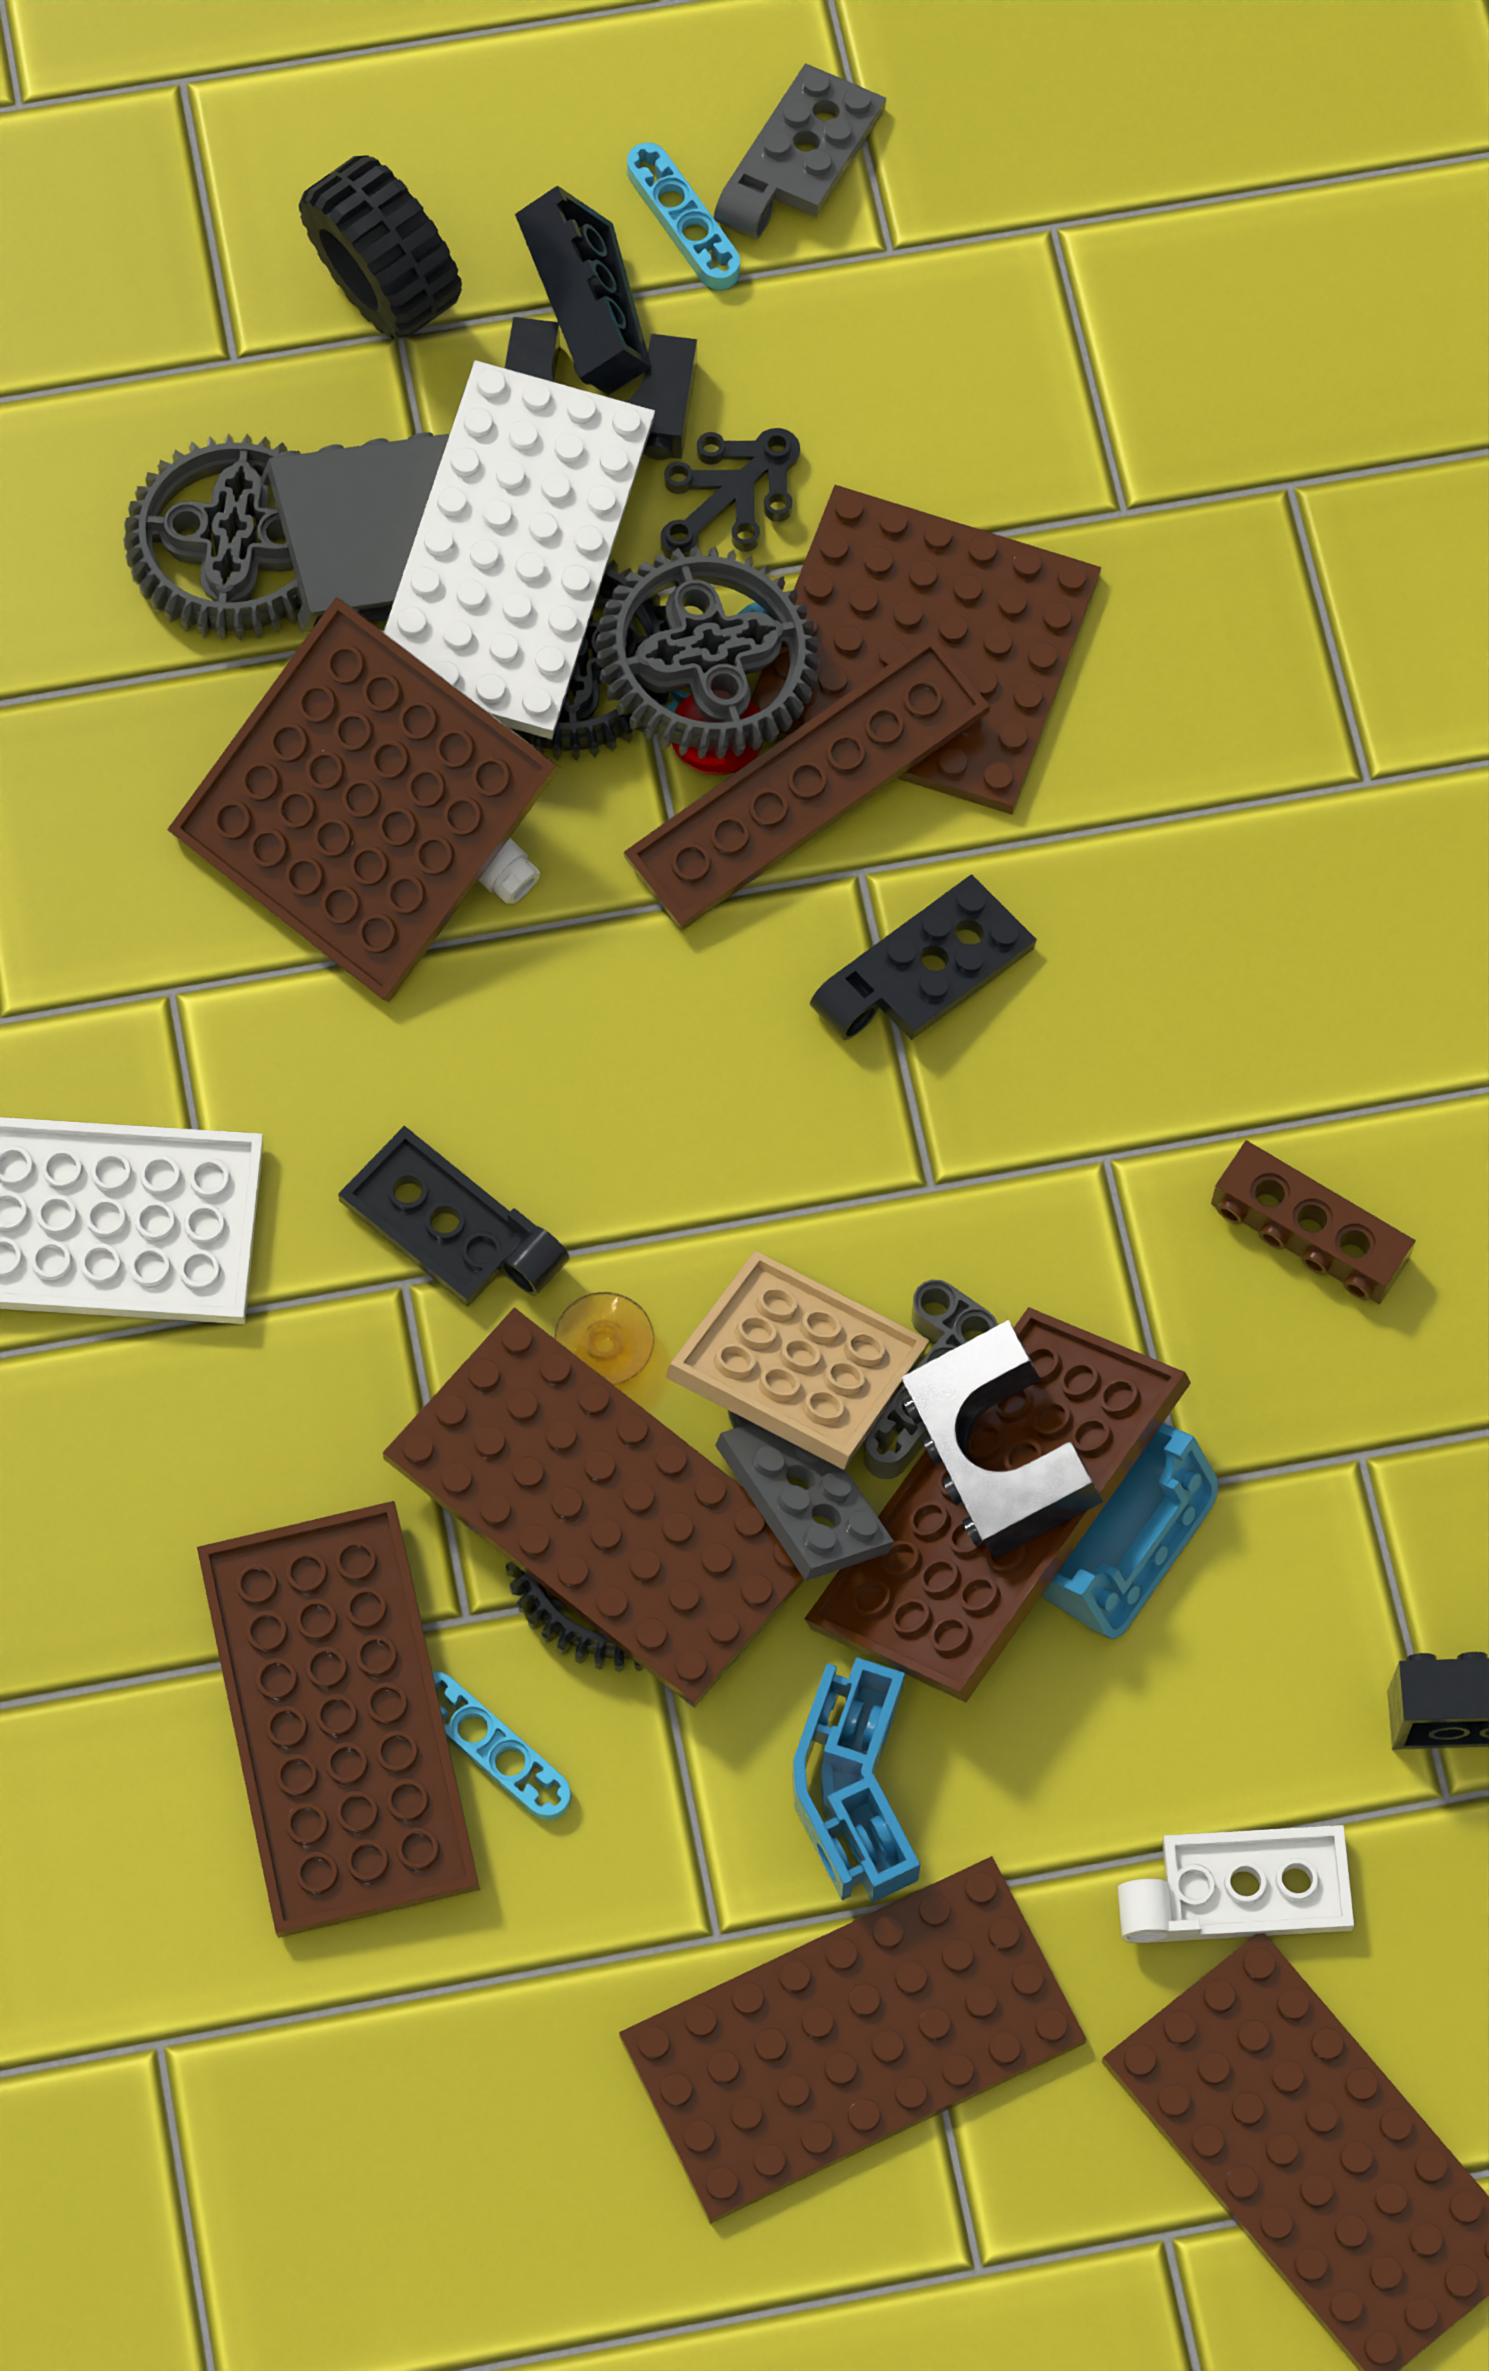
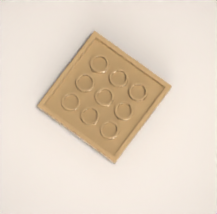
(798, 1359)

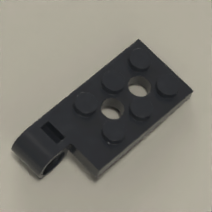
(902, 987)
(487, 1234)

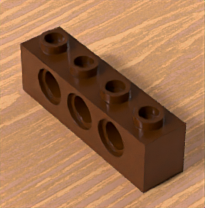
(1302, 1198)

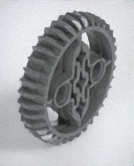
(229, 606)
(707, 652)

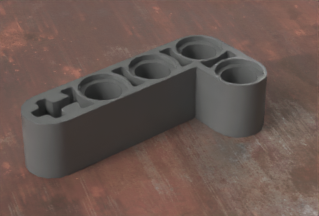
(946, 1334)

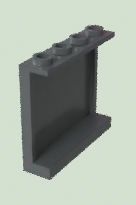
(353, 519)

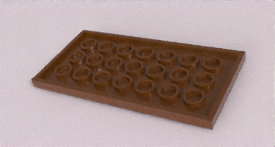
(599, 1505)
(937, 1598)
(337, 1719)
(851, 2039)
(1313, 2155)

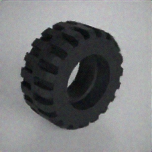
(380, 246)

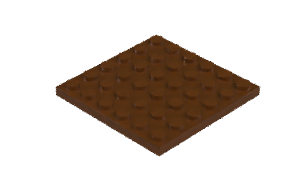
(998, 607)
(363, 799)

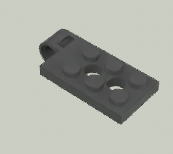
(783, 173)
(762, 1467)

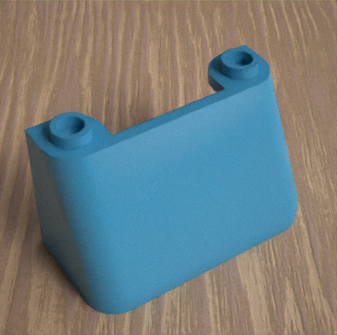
(1136, 1535)

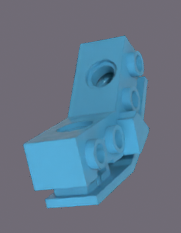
(848, 1783)

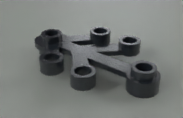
(732, 487)

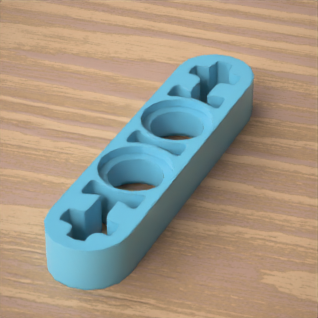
(678, 218)
(496, 1741)

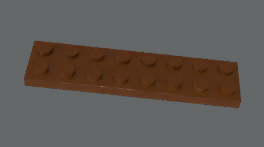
(806, 782)

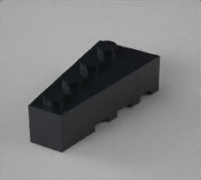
(586, 288)

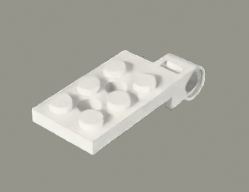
(1202, 1905)

